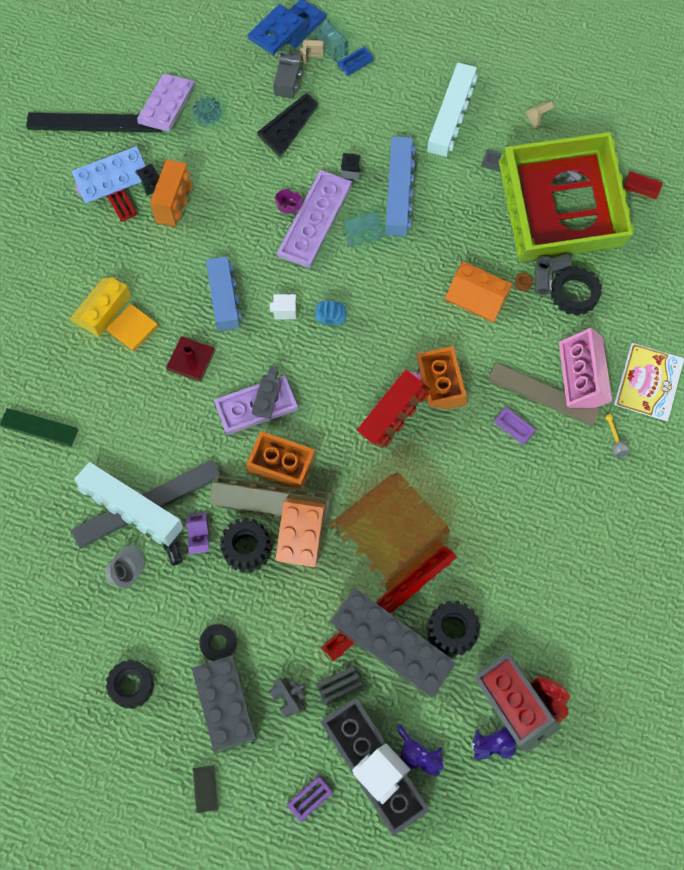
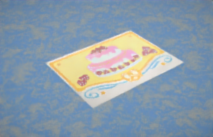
(649, 382)

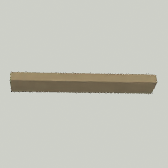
(540, 393)

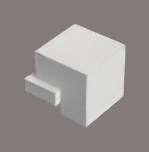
(381, 772)

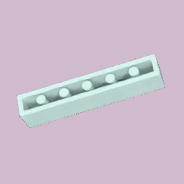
(452, 110)
(129, 504)

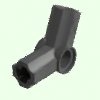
(553, 264)

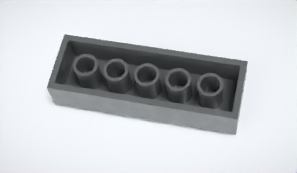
(392, 643)
(355, 738)

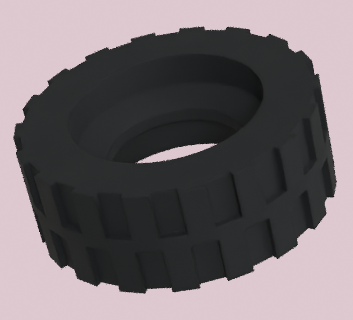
(115, 677)

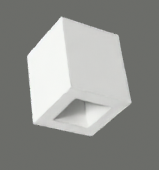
(283, 306)

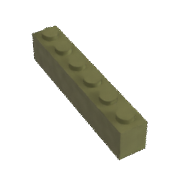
(260, 496)

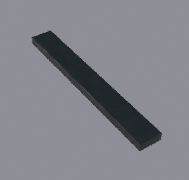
(86, 122)

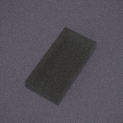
(205, 789)

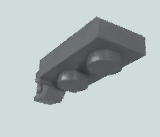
(267, 394)

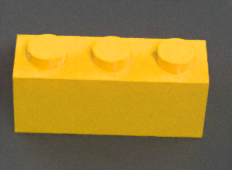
(101, 306)

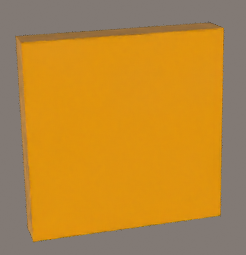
(132, 327)

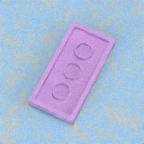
(166, 102)
(237, 407)

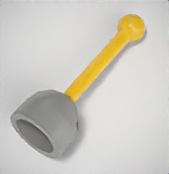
(620, 449)

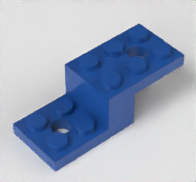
(286, 26)

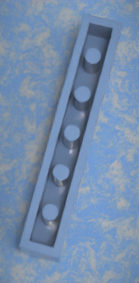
(399, 186)

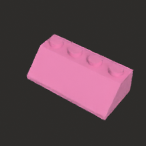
(585, 370)

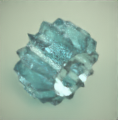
(207, 110)

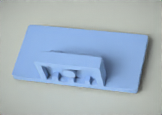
(109, 175)

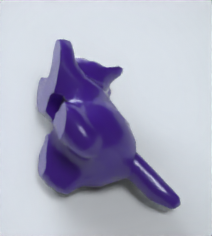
(498, 742)
(416, 755)

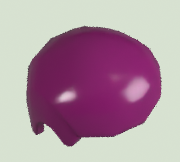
(288, 202)

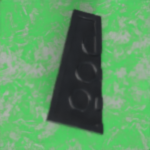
(286, 126)

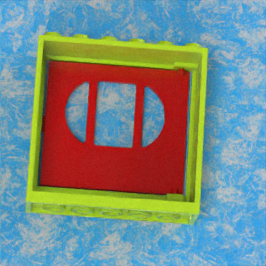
(531, 201)

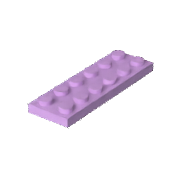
(314, 219)

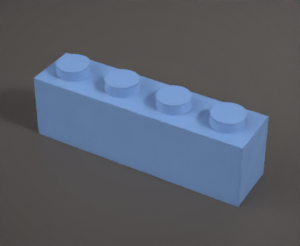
(222, 293)

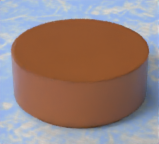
(523, 282)

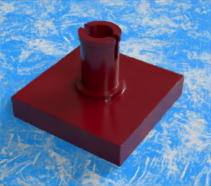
(190, 359)

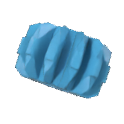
(330, 313)

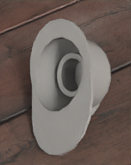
(125, 567)

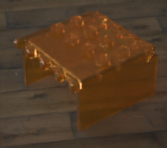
(393, 529)

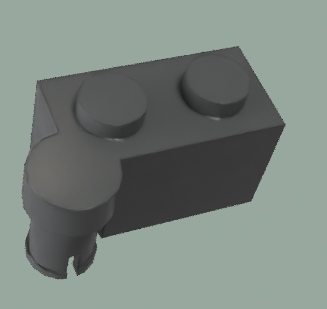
(288, 75)

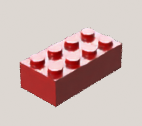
(394, 409)

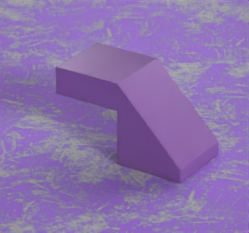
(198, 533)

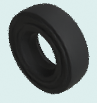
(209, 633)

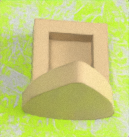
(534, 113)

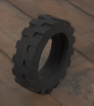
(580, 275)

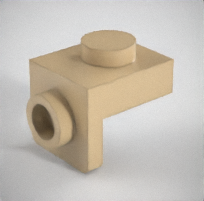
(311, 48)

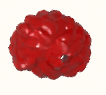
(554, 696)

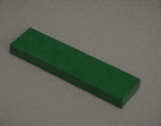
(39, 427)

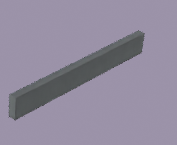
(161, 496)

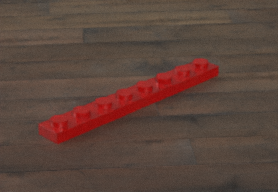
(397, 595)

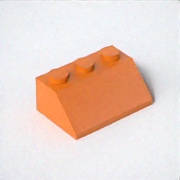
(478, 291)
(443, 377)

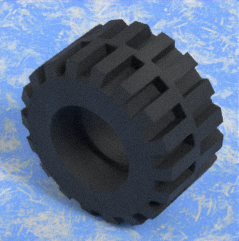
(239, 531)
(458, 612)

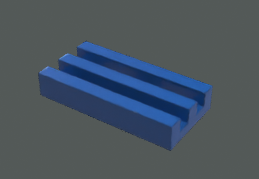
(357, 63)

